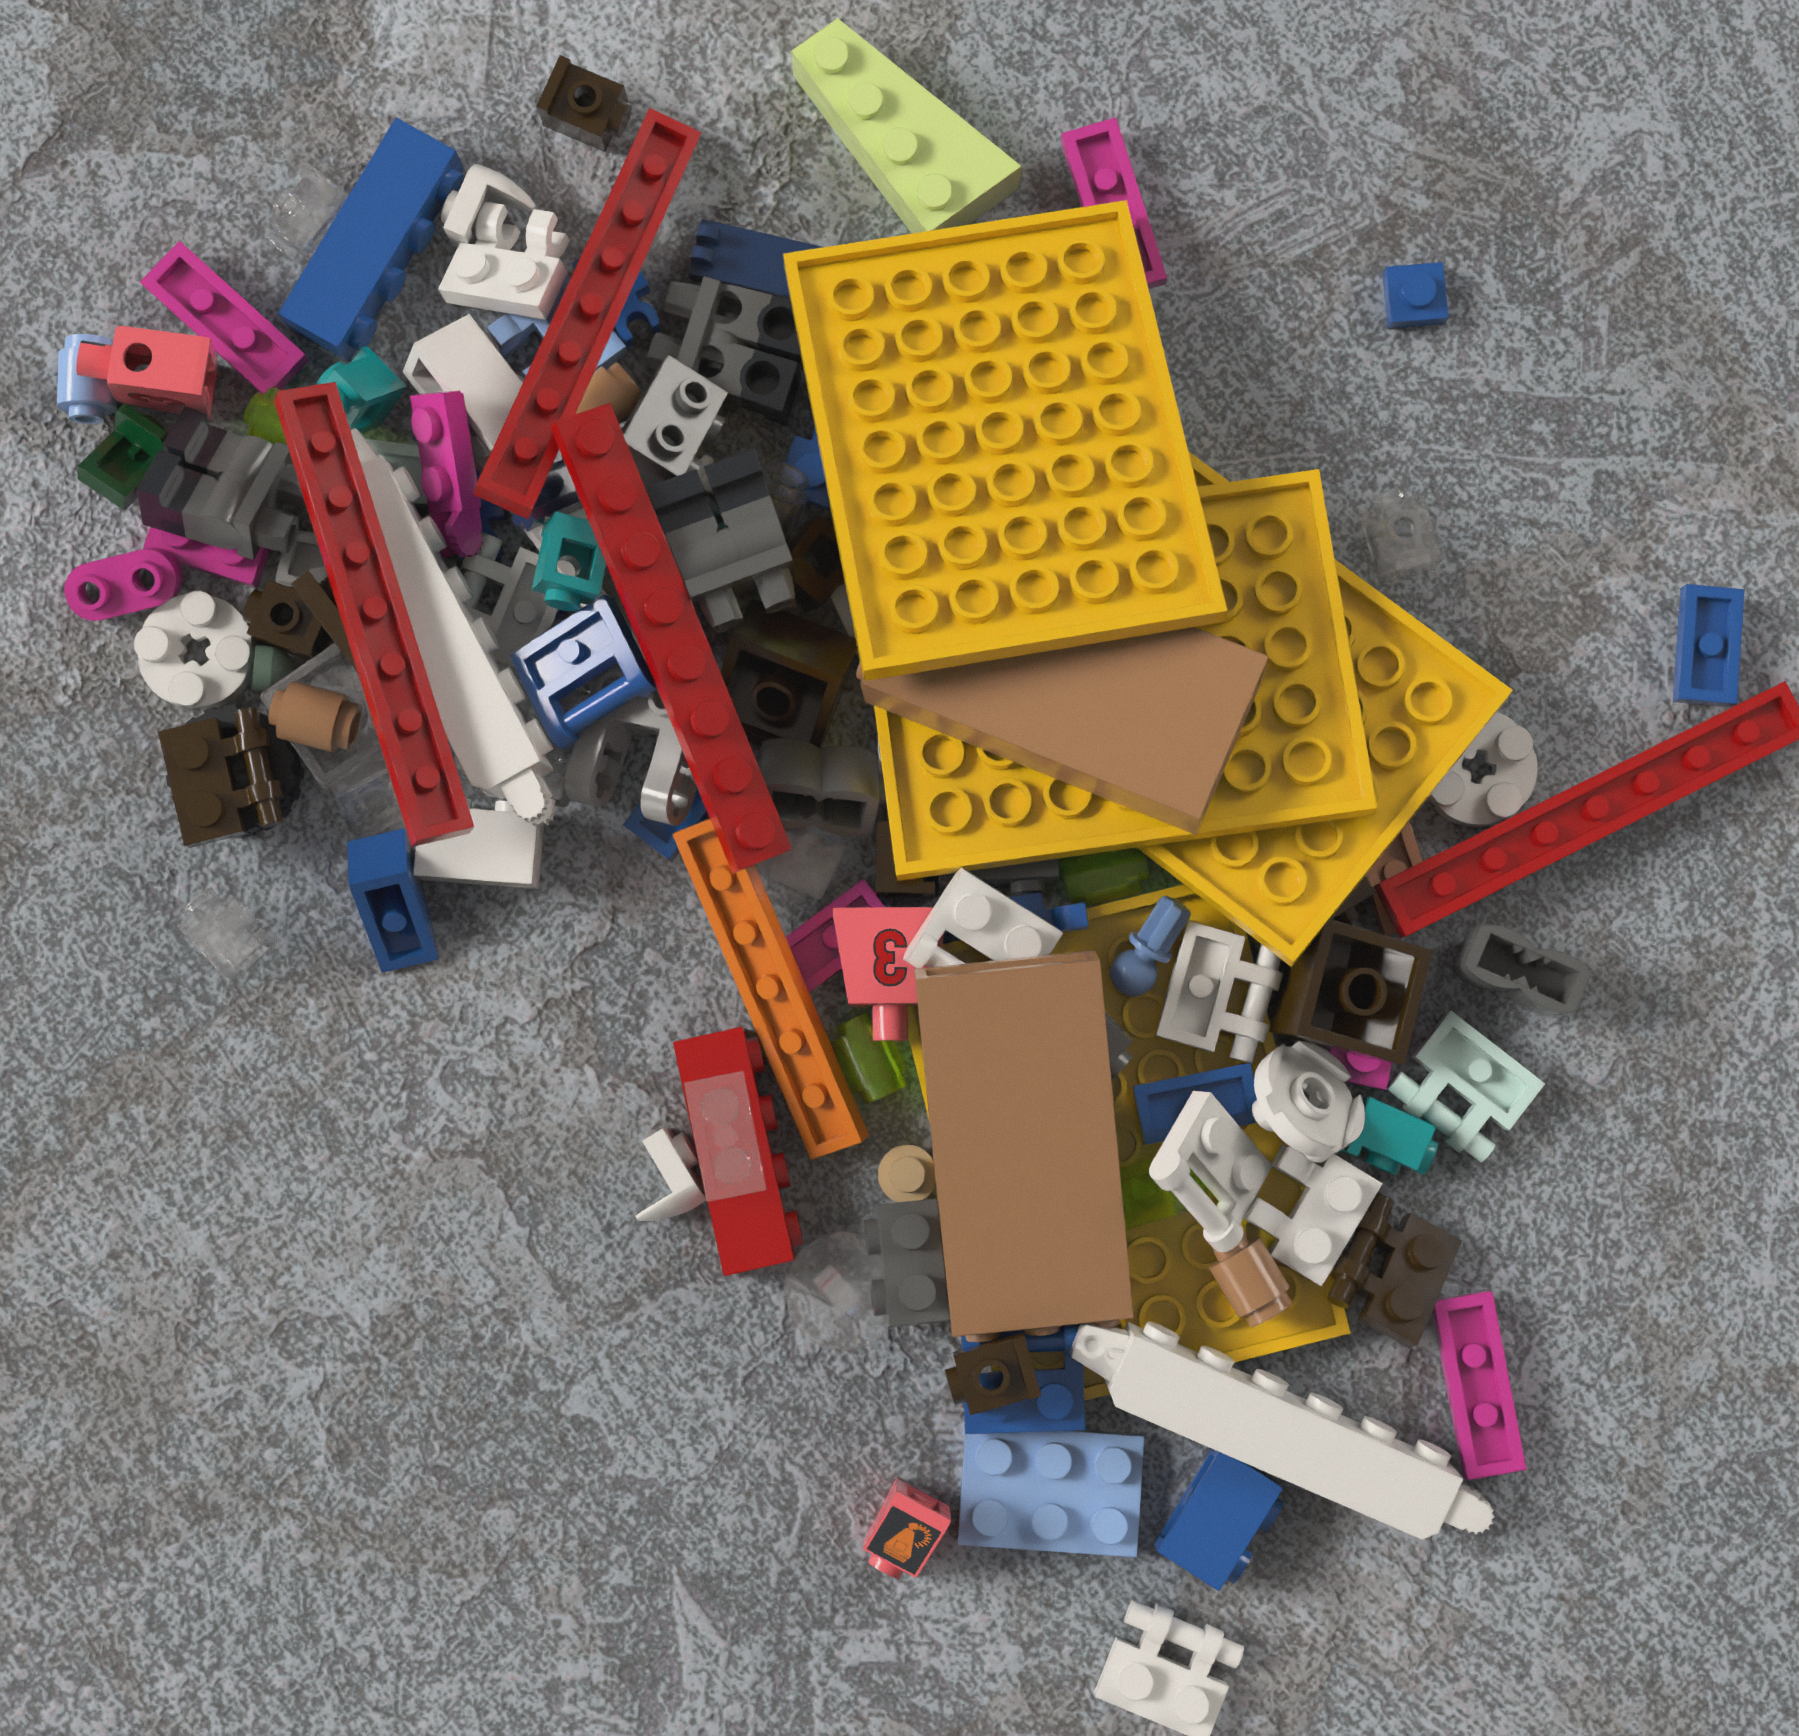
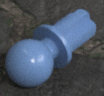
(1135, 969)

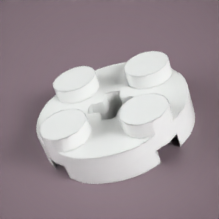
(162, 648)
(1498, 795)
(1313, 1126)

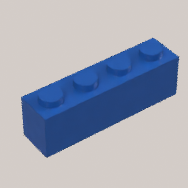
(373, 241)

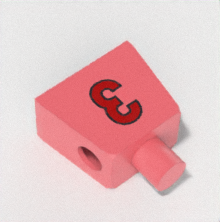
(178, 374)
(873, 964)

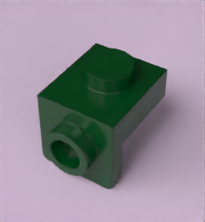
(123, 457)

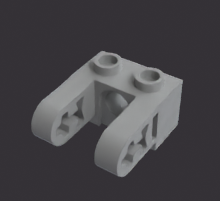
(603, 748)

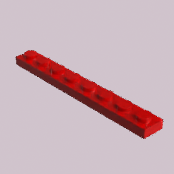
(587, 313)
(373, 614)
(671, 637)
(1590, 810)

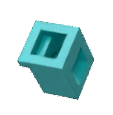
(365, 388)
(572, 541)
(1393, 1139)

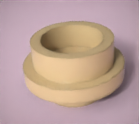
(907, 1174)

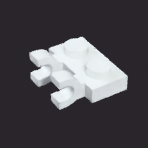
(503, 279)
(1321, 1218)

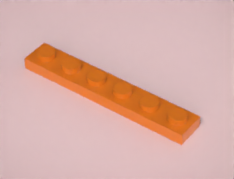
(773, 994)

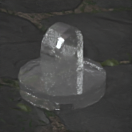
(831, 1292)

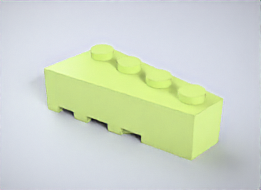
(904, 138)

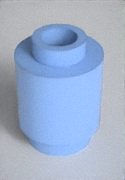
(81, 396)

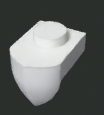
(463, 207)
(676, 1162)

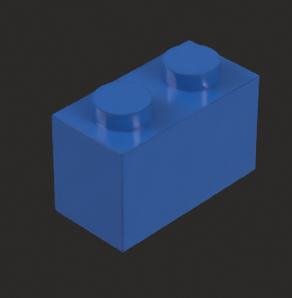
(1219, 1519)

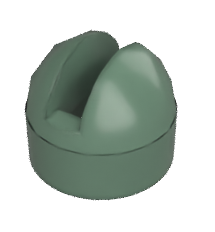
(269, 667)

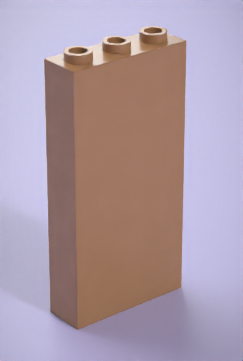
(1118, 717)
(1024, 1144)

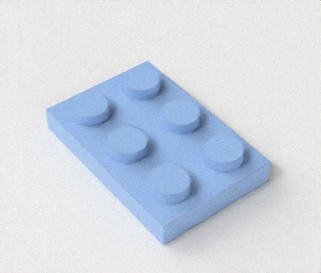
(1052, 1491)

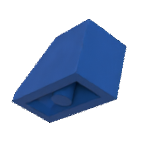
(391, 900)

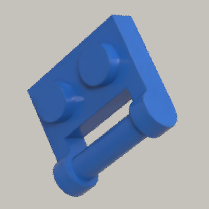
(573, 656)
(1061, 1391)

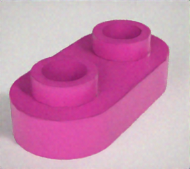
(121, 585)

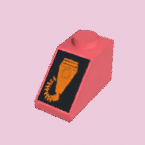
(906, 1530)

